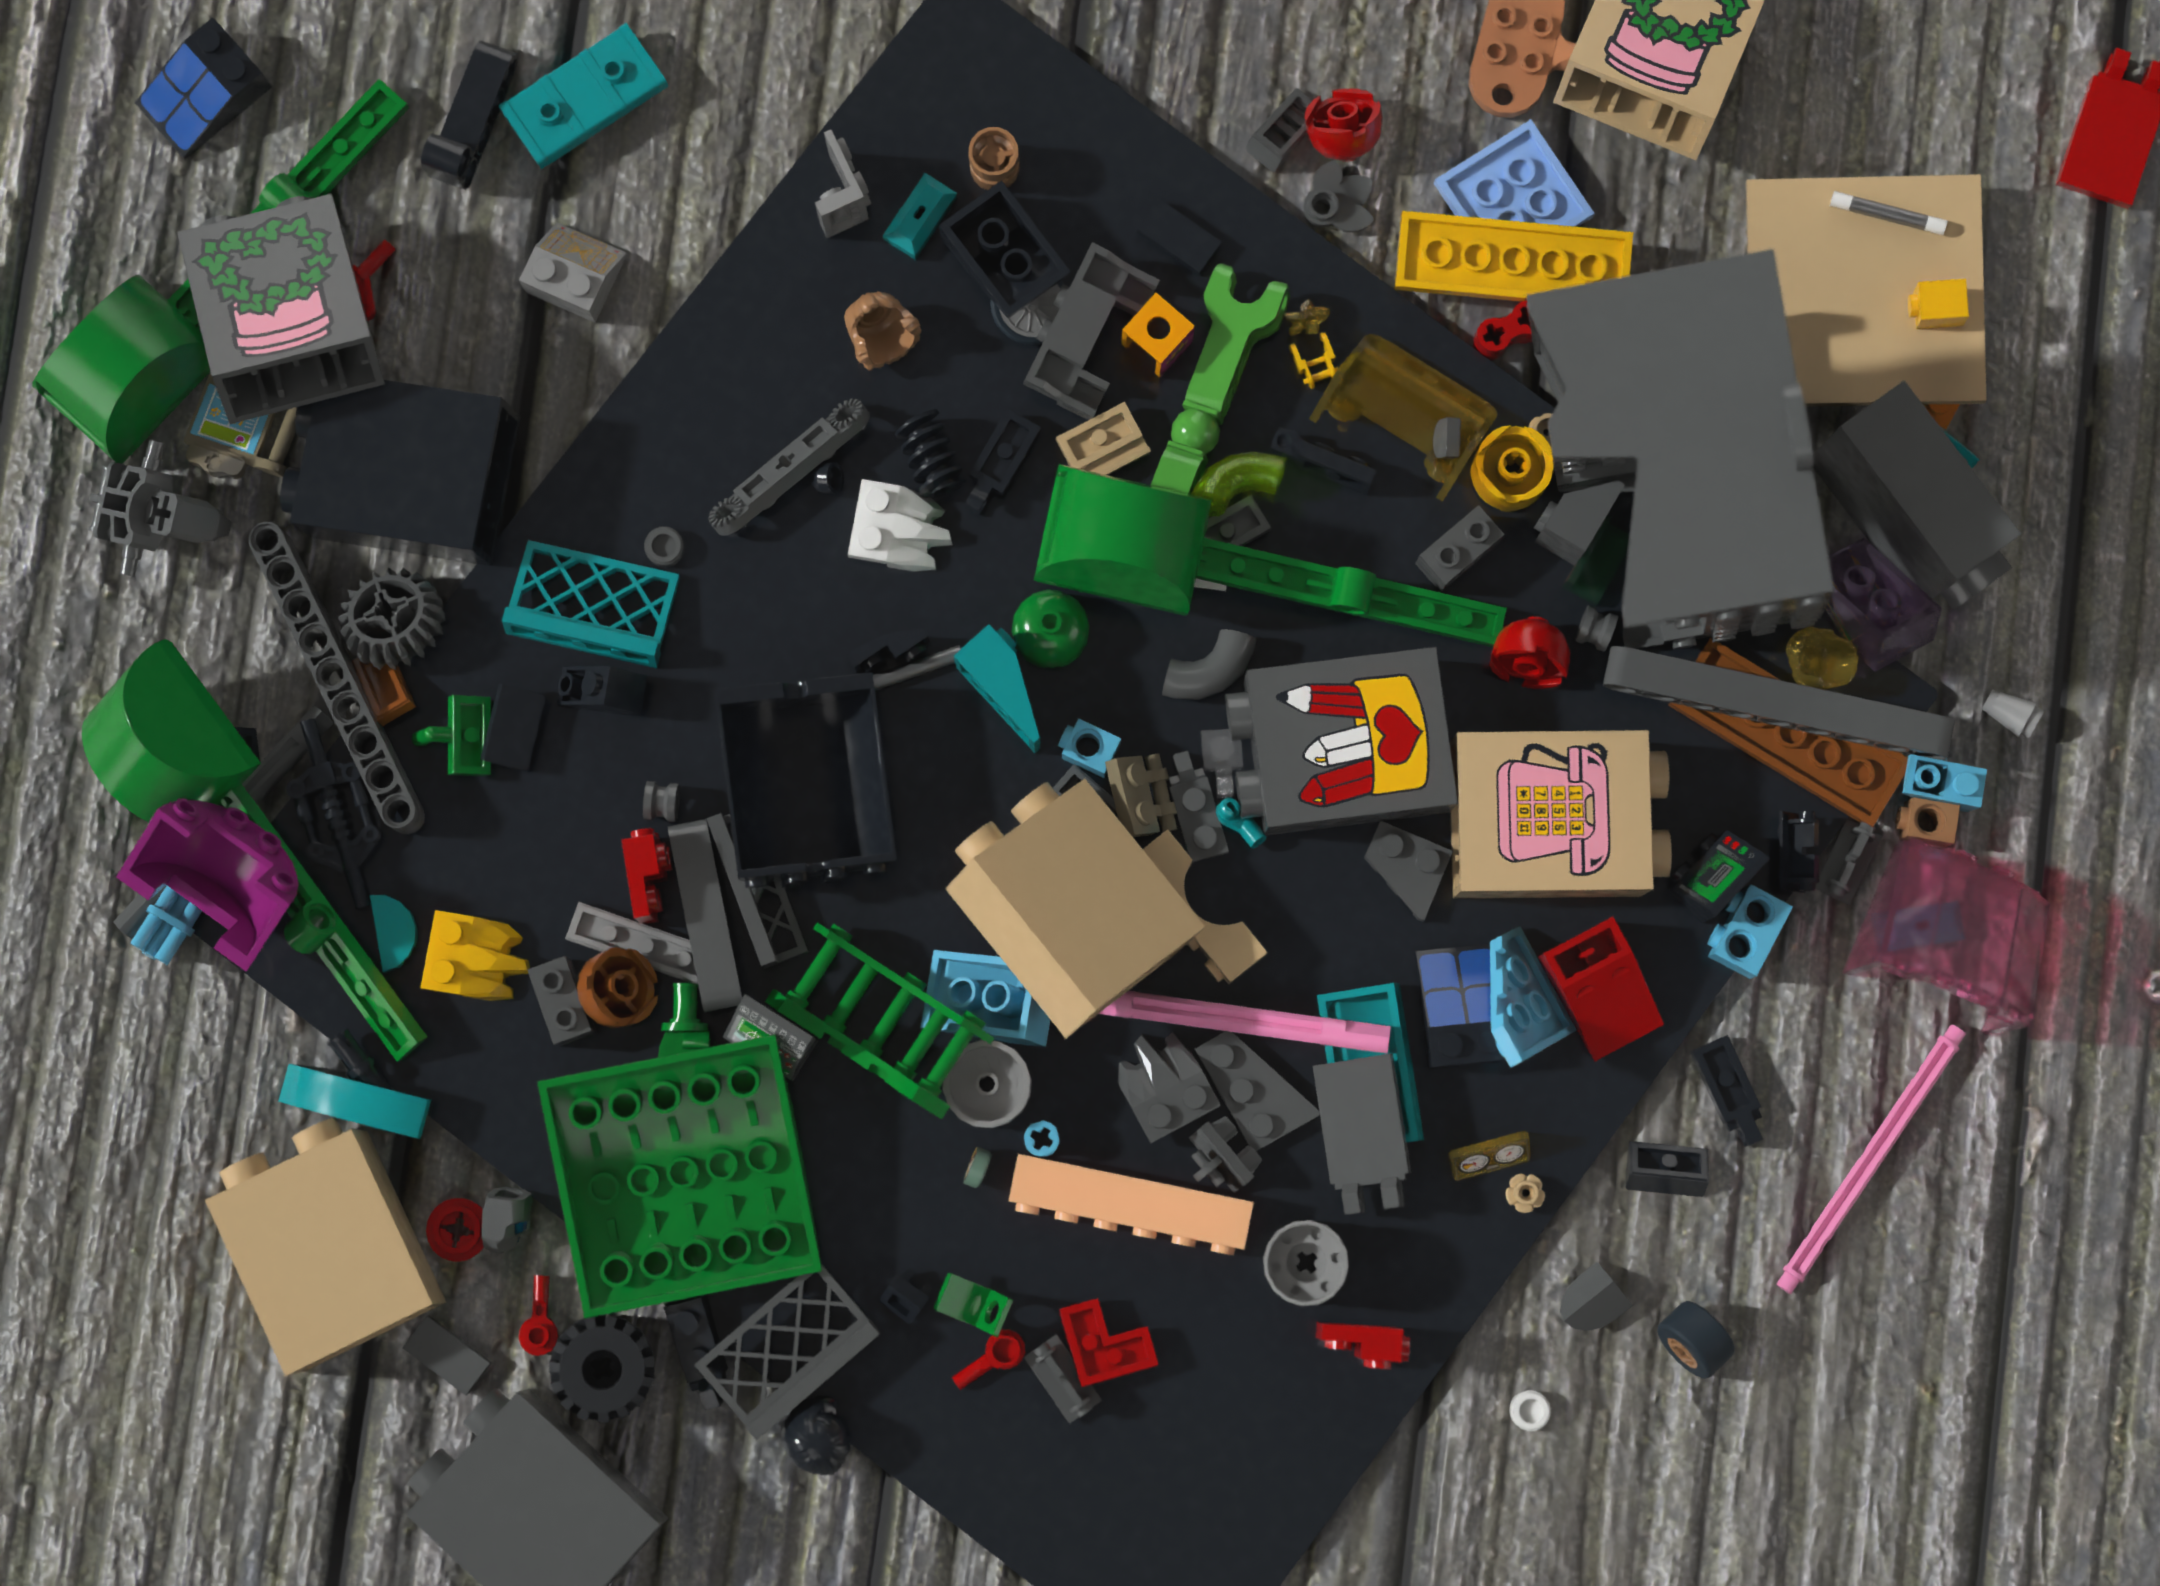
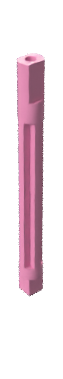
(1252, 1021)

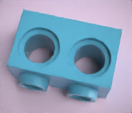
(1757, 936)

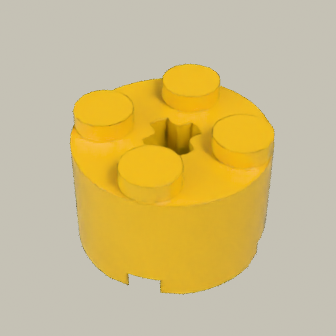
(1512, 446)

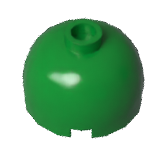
(1050, 628)

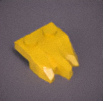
(471, 957)

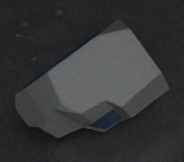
(505, 1218)

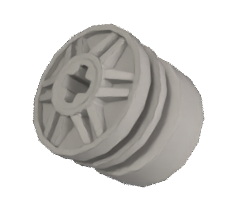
(1306, 1287)

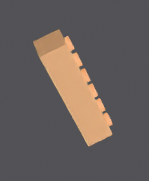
(1130, 1202)

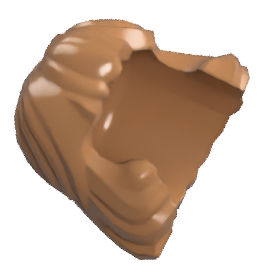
(880, 329)

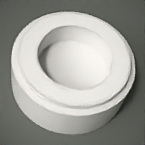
(1530, 1410)

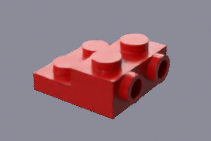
(646, 864)
(1372, 1343)

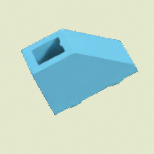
(1944, 782)

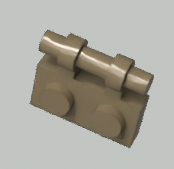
(1133, 795)

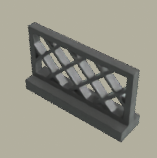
(808, 1377)

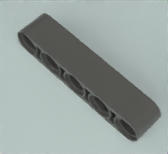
(705, 915)

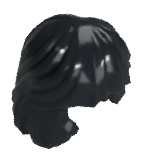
(815, 1438)

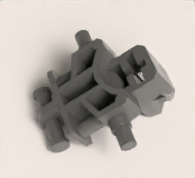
(139, 509)

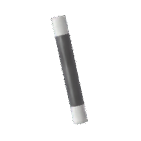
(1888, 213)

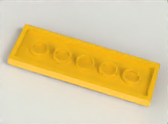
(1503, 256)

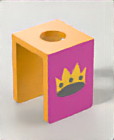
(1163, 350)

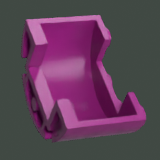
(220, 867)

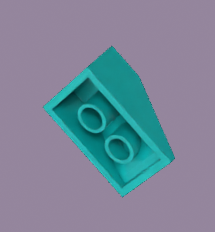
(994, 671)

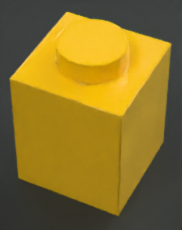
(1939, 304)

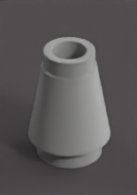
(2013, 712)

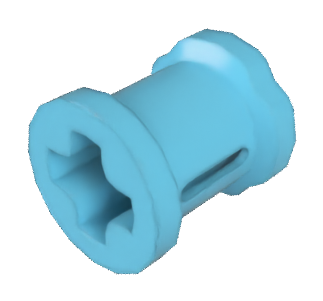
(1030, 1142)

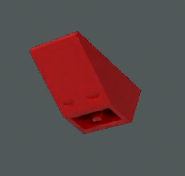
(1602, 988)

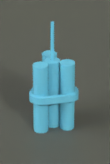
(166, 926)

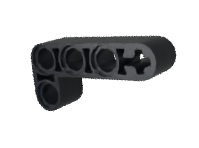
(459, 148)

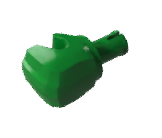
(684, 1031)

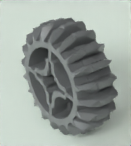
(368, 618)

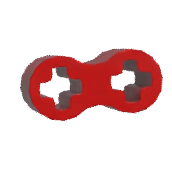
(1506, 329)

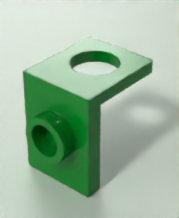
(972, 1303)

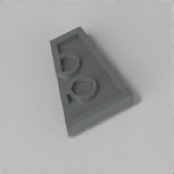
(1253, 1091)

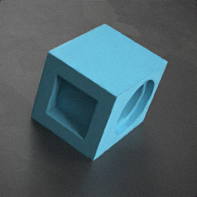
(1095, 764)

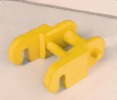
(1303, 366)

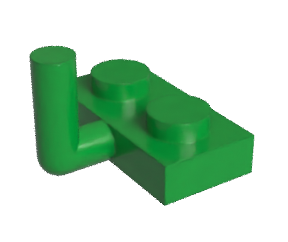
(465, 735)

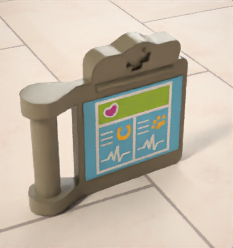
(230, 448)

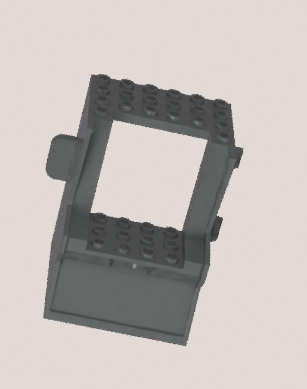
(1698, 409)

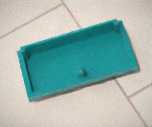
(583, 96)

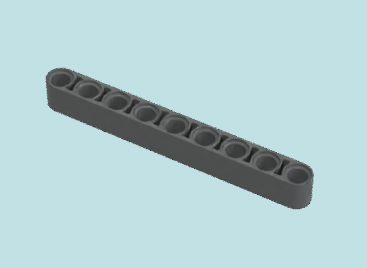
(323, 664)
(1778, 703)

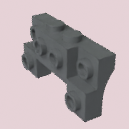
(1083, 310)

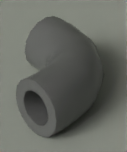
(1214, 672)

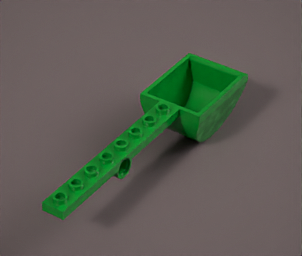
(147, 353)
(1152, 547)
(169, 740)

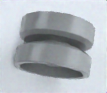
(1010, 1090)

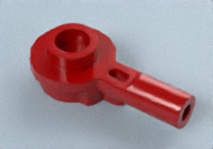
(539, 1333)
(1001, 1352)

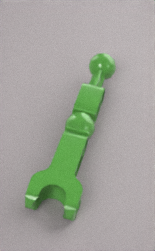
(1217, 375)

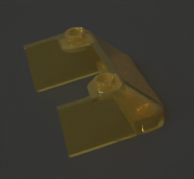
(1408, 402)

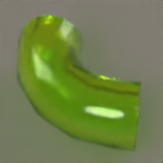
(1239, 474)

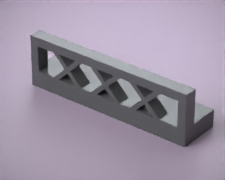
(748, 902)

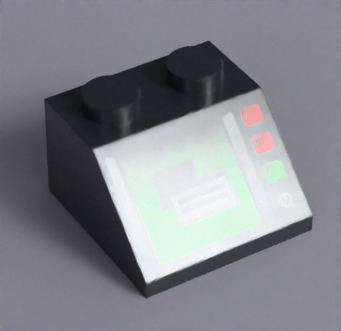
(1716, 875)

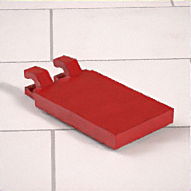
(2113, 133)

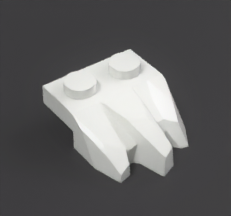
(896, 527)

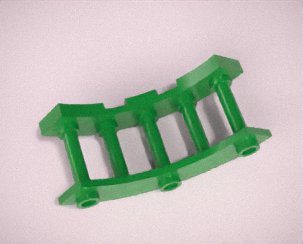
(868, 1052)

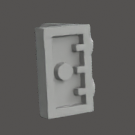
(845, 207)

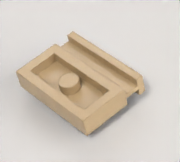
(1104, 442)

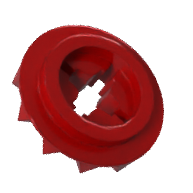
(443, 1241)

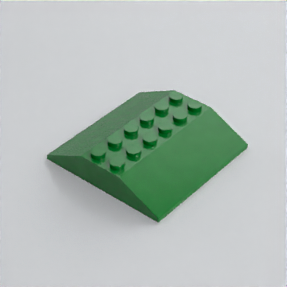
(680, 1176)

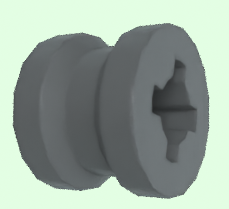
(1596, 628)
(661, 801)

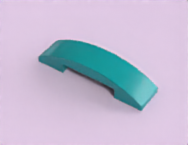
(354, 1101)

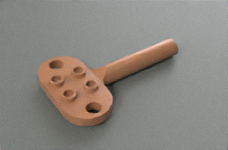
(1517, 52)

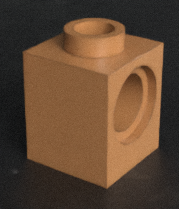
(1944, 821)

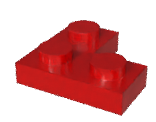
(1097, 1354)

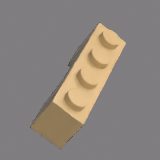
(1228, 947)

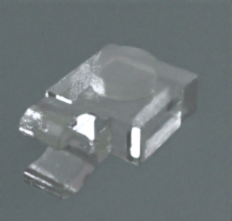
(1221, 756)

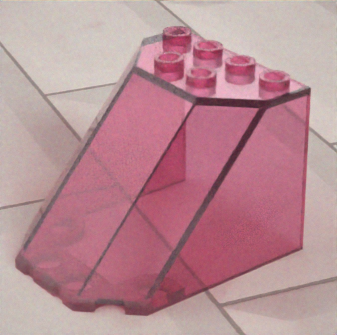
(1959, 928)

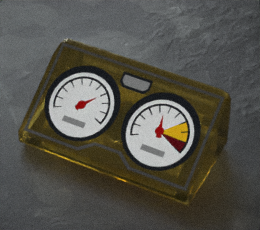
(1489, 1155)

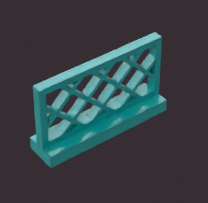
(583, 635)

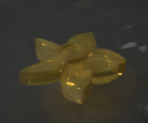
(1307, 318)

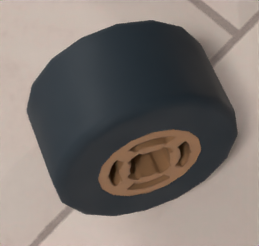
(1696, 1339)

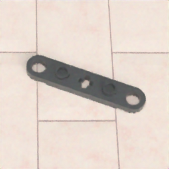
(789, 467)

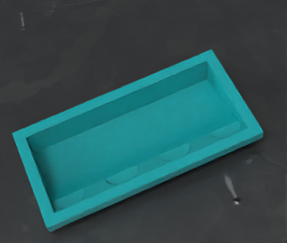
(1382, 1007)

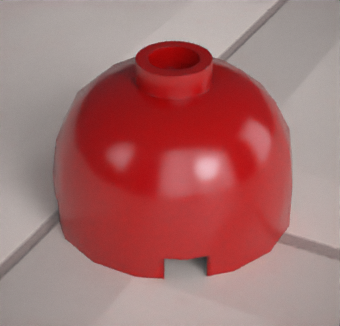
(1344, 124)
(1532, 652)

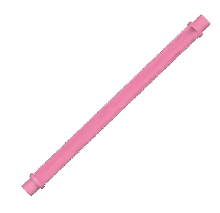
(1871, 1159)

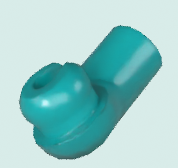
(1229, 815)

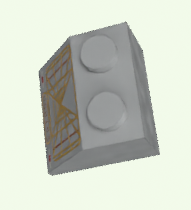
(572, 271)

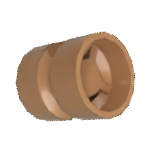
(993, 157)

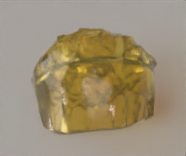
(1821, 658)

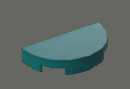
(394, 931)

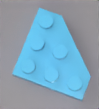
(1523, 1000)

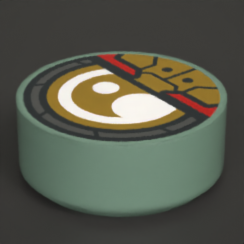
(977, 1167)

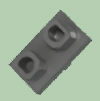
(1218, 1159)

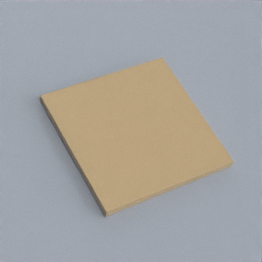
(1851, 281)

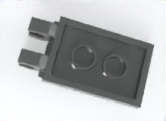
(1363, 1129)

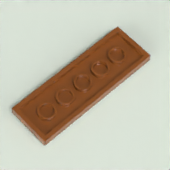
(1840, 772)

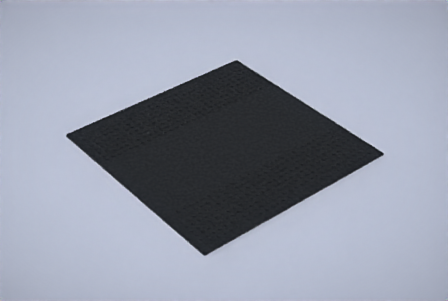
(1248, 1423)

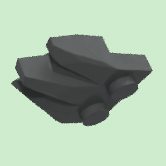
(1165, 1087)

